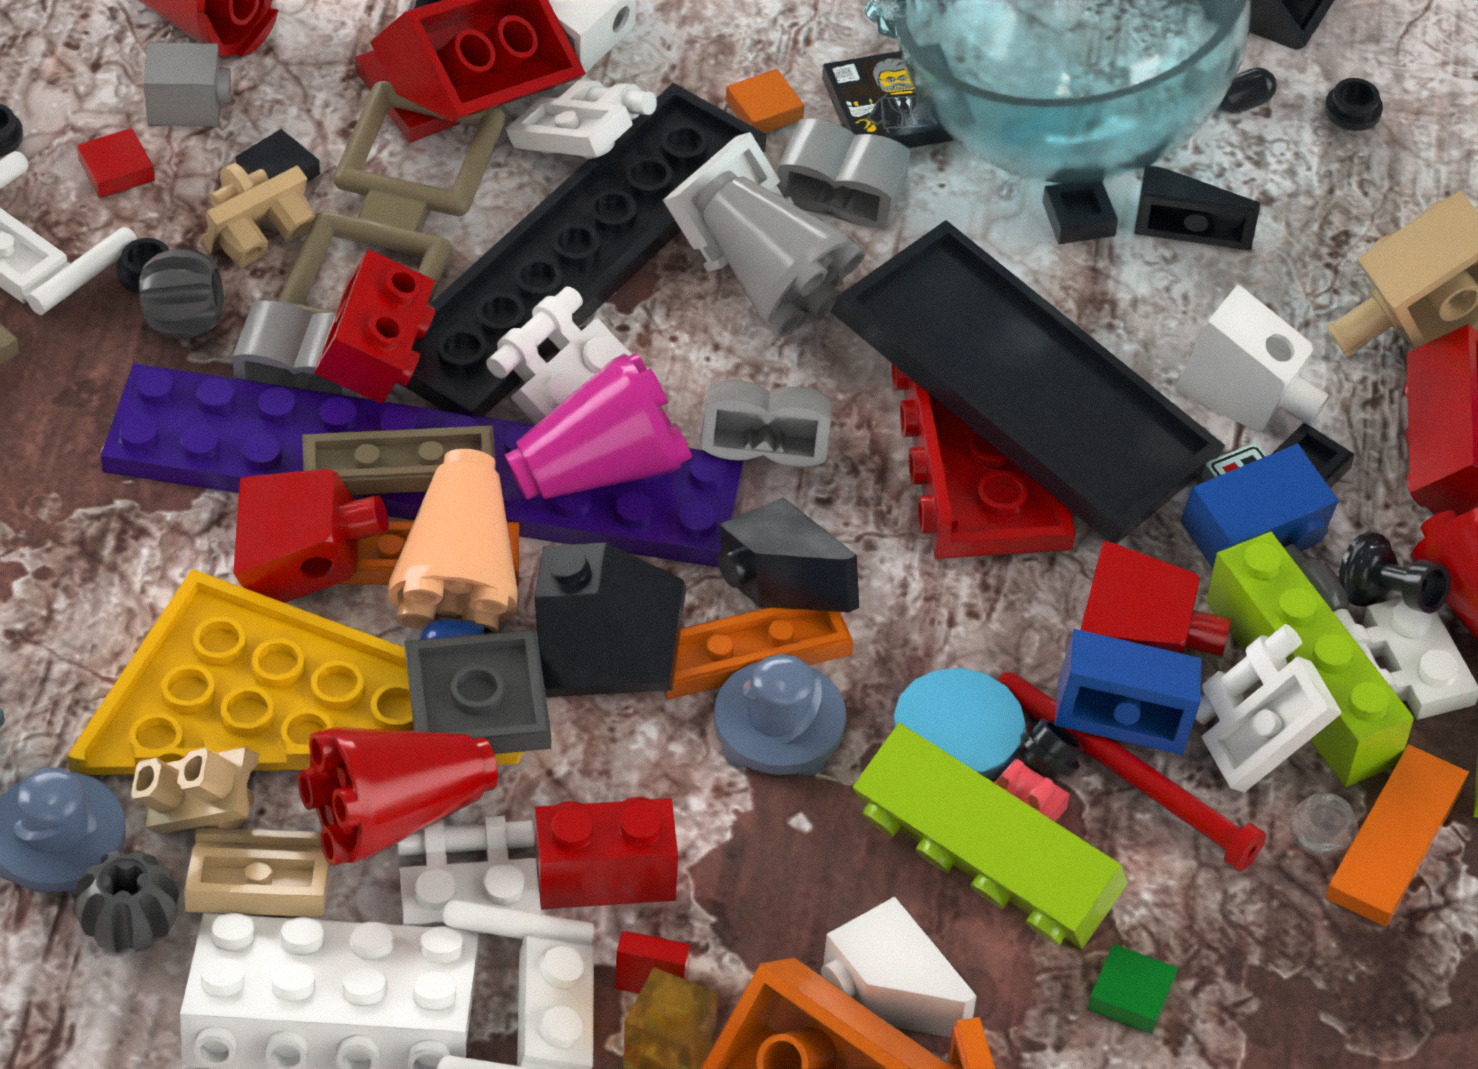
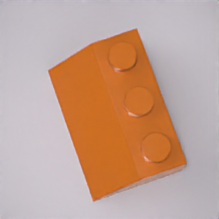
(805, 1022)

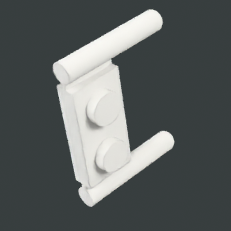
(34, 267)
(553, 985)

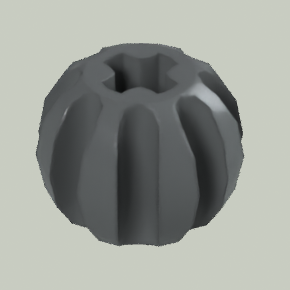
(181, 293)
(126, 901)

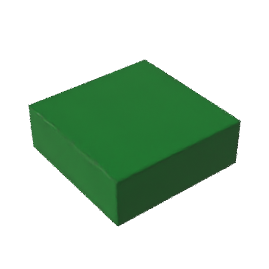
(1132, 988)

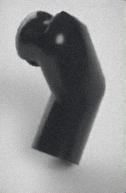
(1250, 90)

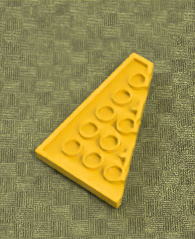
(239, 674)

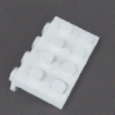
(326, 994)

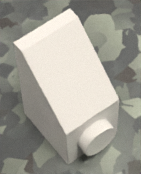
(897, 971)

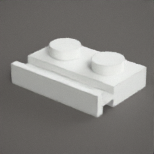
(741, 157)

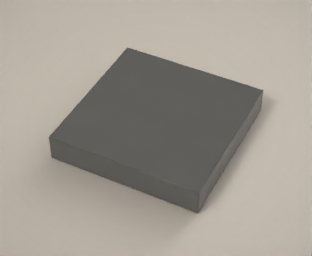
(481, 689)

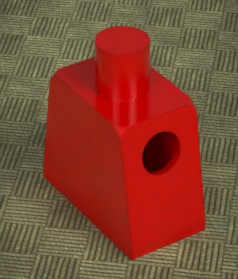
(300, 532)
(1150, 604)

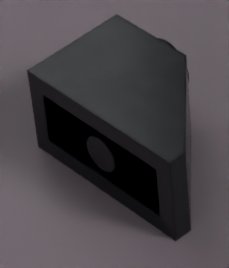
(788, 560)

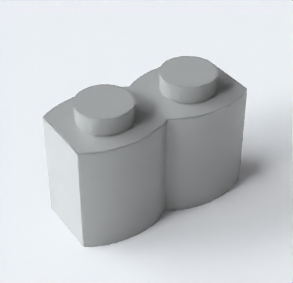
(844, 172)
(283, 347)
(781, 424)

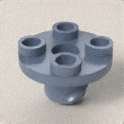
(779, 717)
(57, 828)

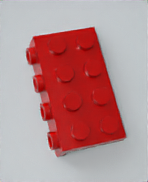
(971, 492)

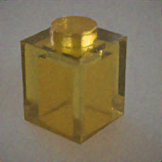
(670, 1024)

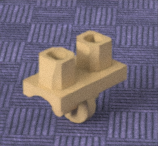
(252, 203)
(197, 790)

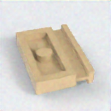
(257, 873)

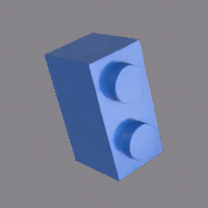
(1270, 494)
(1128, 692)

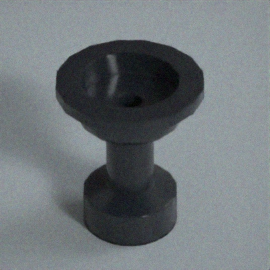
(1372, 571)

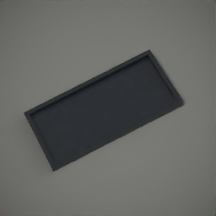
(1028, 380)

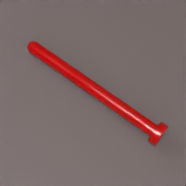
(1241, 844)

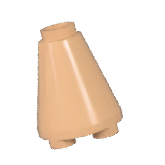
(458, 549)

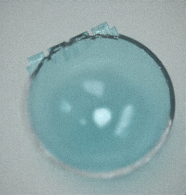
(1069, 82)

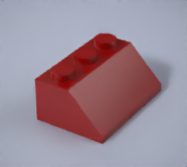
(475, 54)
(1444, 422)

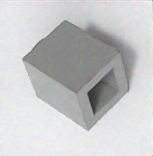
(184, 84)

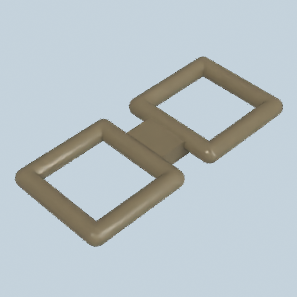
(393, 206)

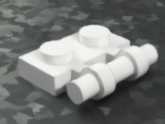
(581, 119)
(579, 356)
(1419, 655)
(1272, 721)
(489, 882)

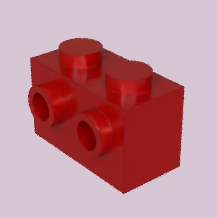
(376, 328)
(606, 853)

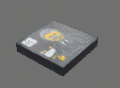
(879, 99)

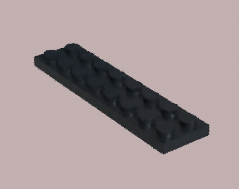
(581, 236)

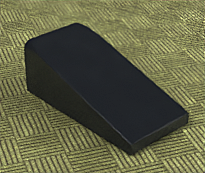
(1193, 211)

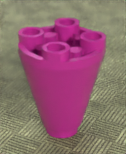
(601, 435)

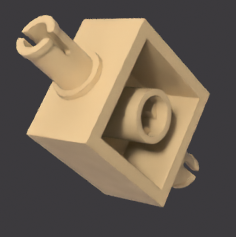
(1419, 278)

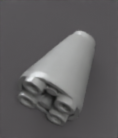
(777, 251)

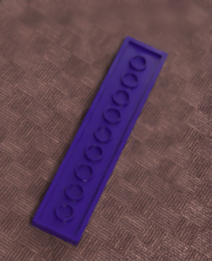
(226, 428)

